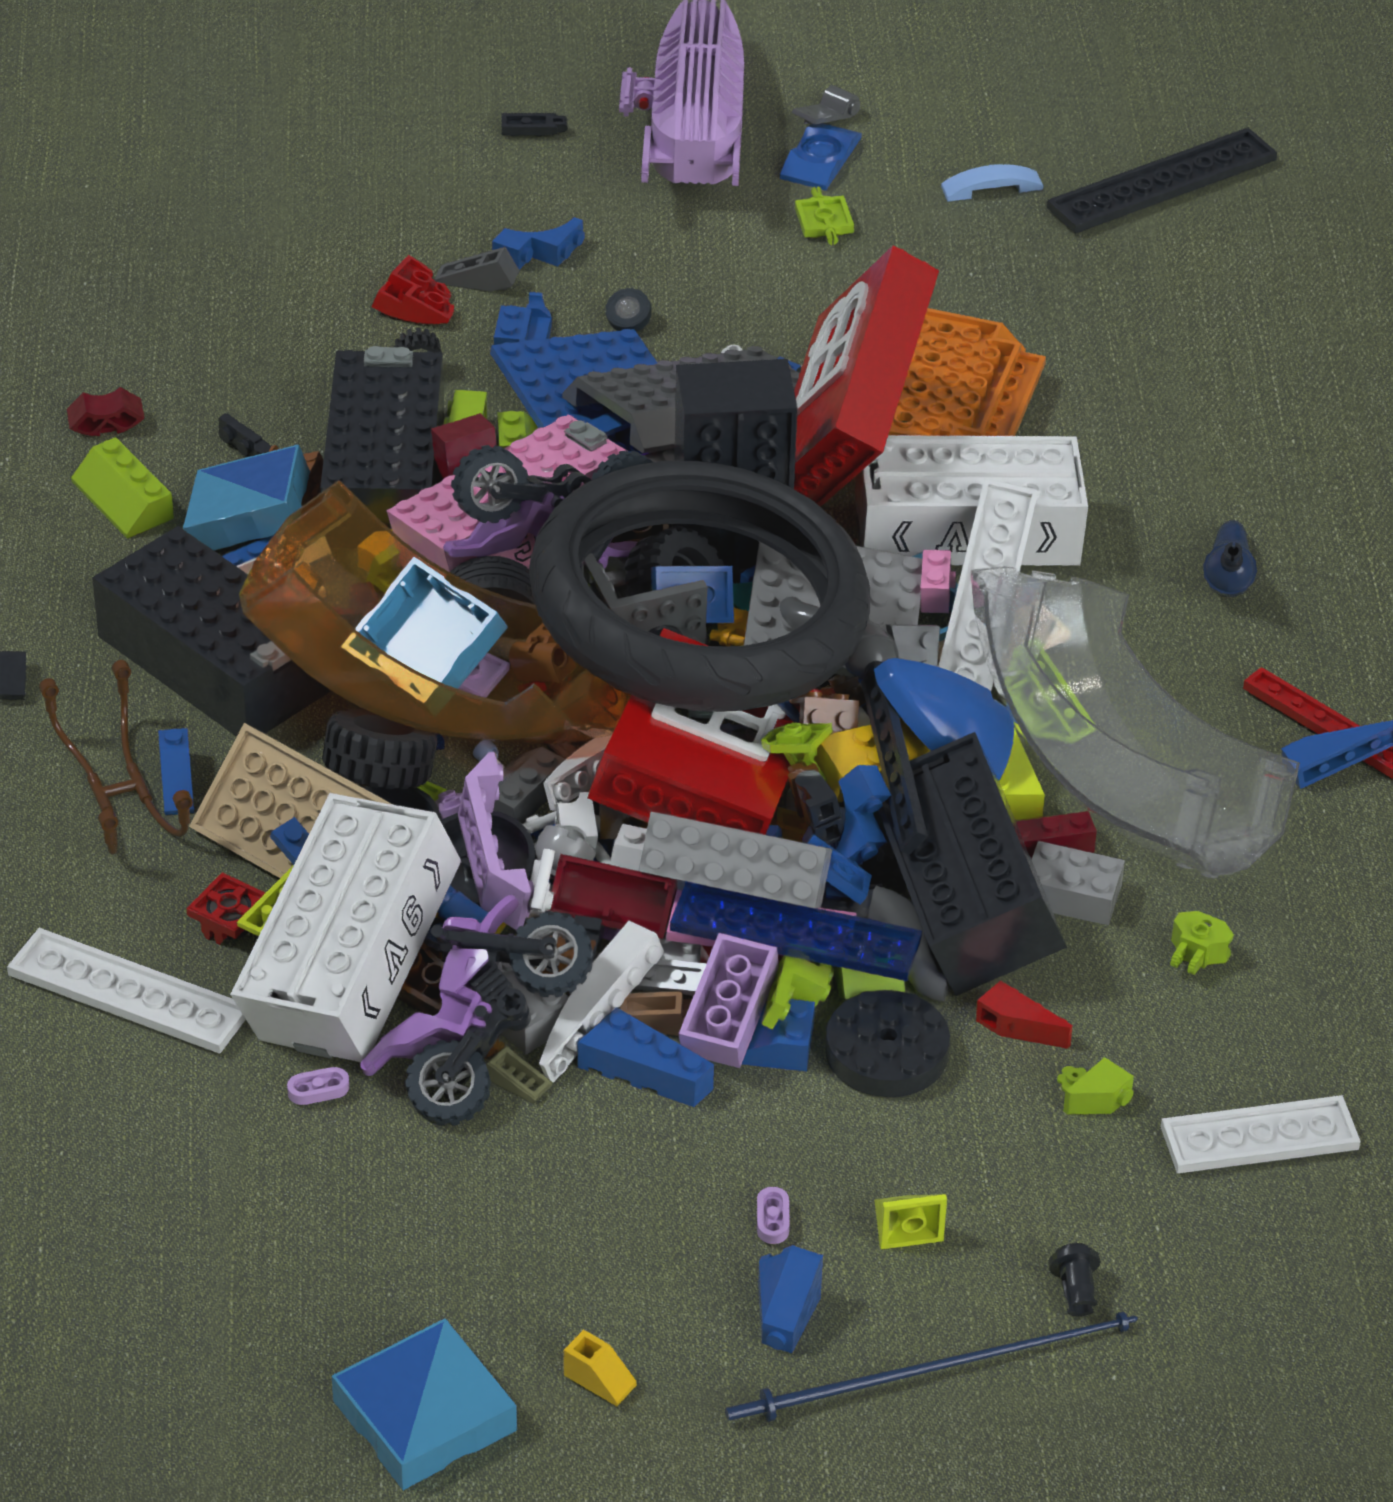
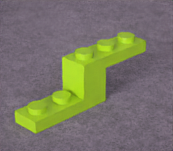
(798, 981)

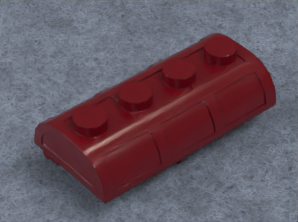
(613, 894)

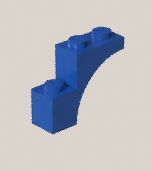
(547, 246)
(863, 794)

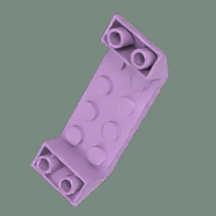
(475, 820)

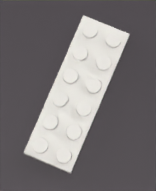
(1260, 1134)

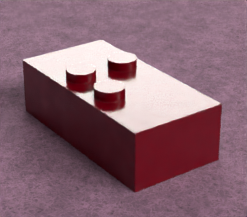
(457, 440)

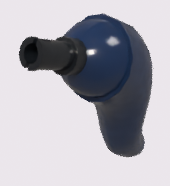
(1230, 564)

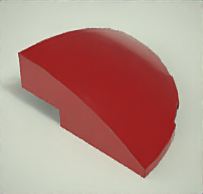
(414, 295)

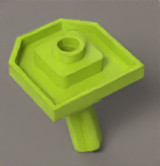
(797, 741)

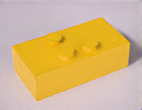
(855, 747)

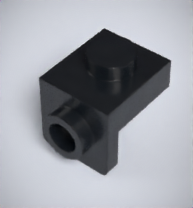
(887, 871)

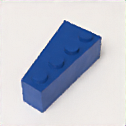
(645, 1057)

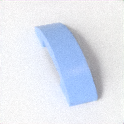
(991, 176)

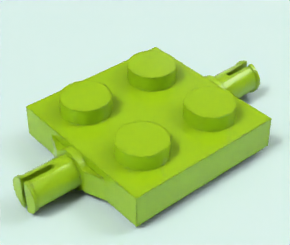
(824, 216)

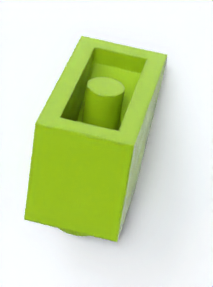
(1099, 1090)

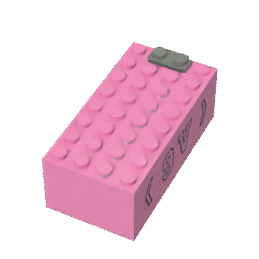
(434, 516)

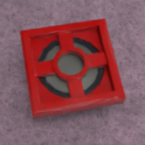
(226, 903)

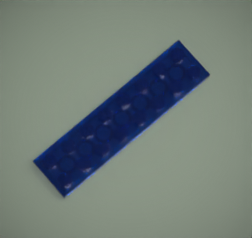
(798, 930)

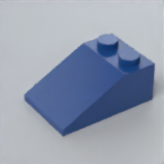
(787, 1043)

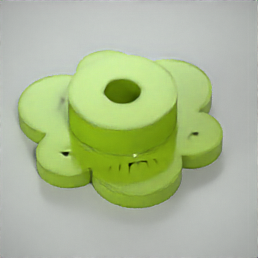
(1070, 1076)

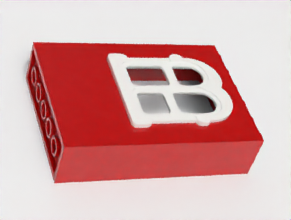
(858, 372)
(691, 767)

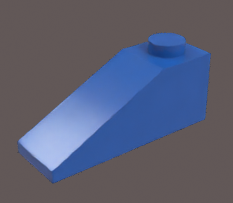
(175, 766)

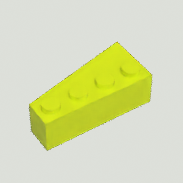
(1021, 784)

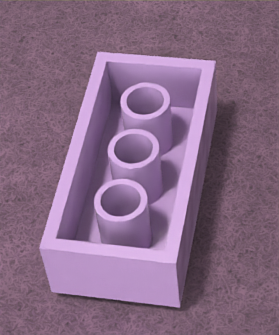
(729, 999)

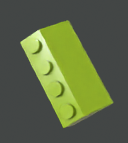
(123, 488)

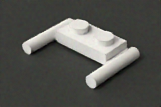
(540, 877)

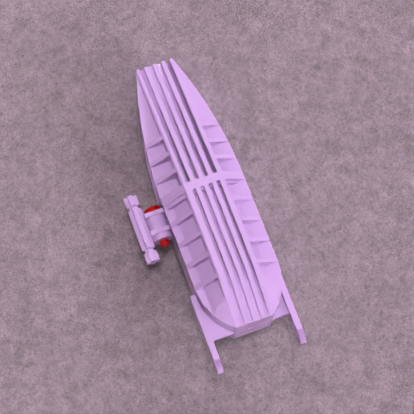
(692, 97)

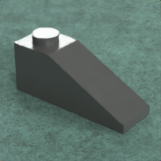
(482, 272)

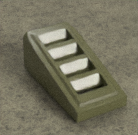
(514, 1063)

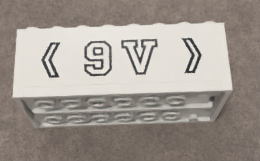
(929, 490)
(346, 927)

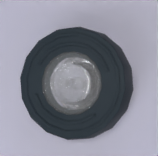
(628, 310)

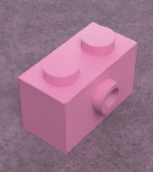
(936, 581)

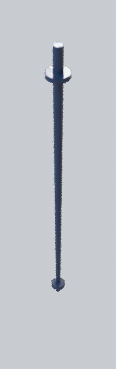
(769, 1404)

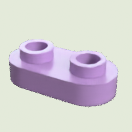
(448, 803)
(318, 1085)
(773, 1215)

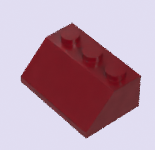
(1065, 830)

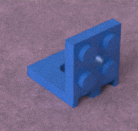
(845, 874)

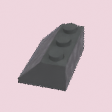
(523, 783)

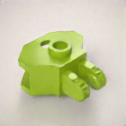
(1199, 942)

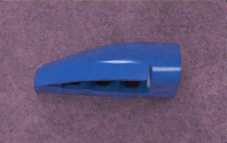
(947, 707)

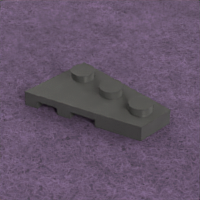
(916, 642)

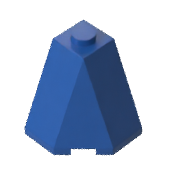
(788, 1295)

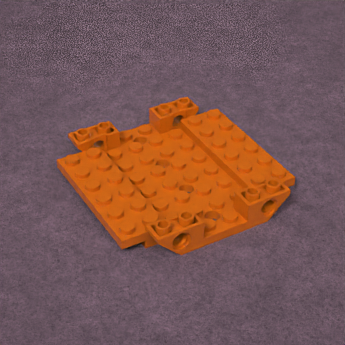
(973, 386)

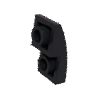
(12, 675)

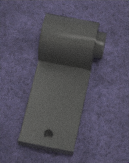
(834, 106)

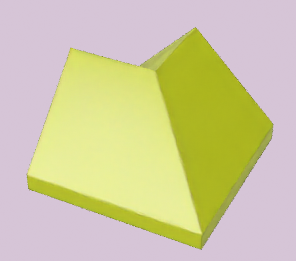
(910, 1220)

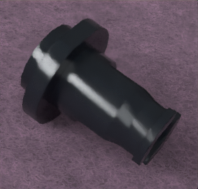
(1075, 1267)

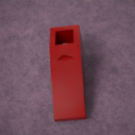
(1018, 1017)

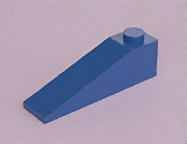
(1336, 750)

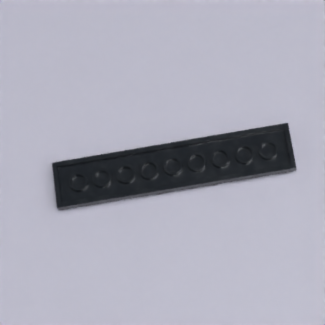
(1161, 180)

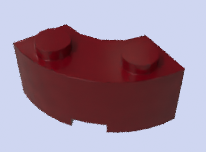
(105, 413)

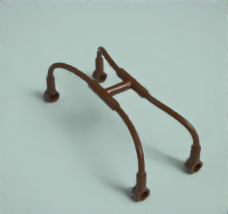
(107, 817)

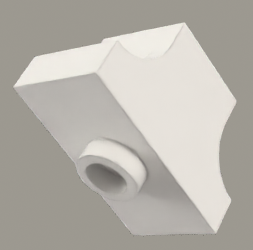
(579, 819)

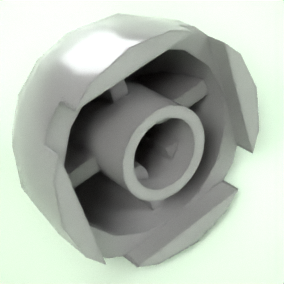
(557, 840)

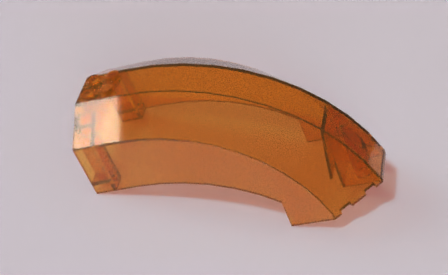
(335, 567)

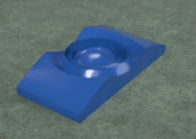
(819, 155)

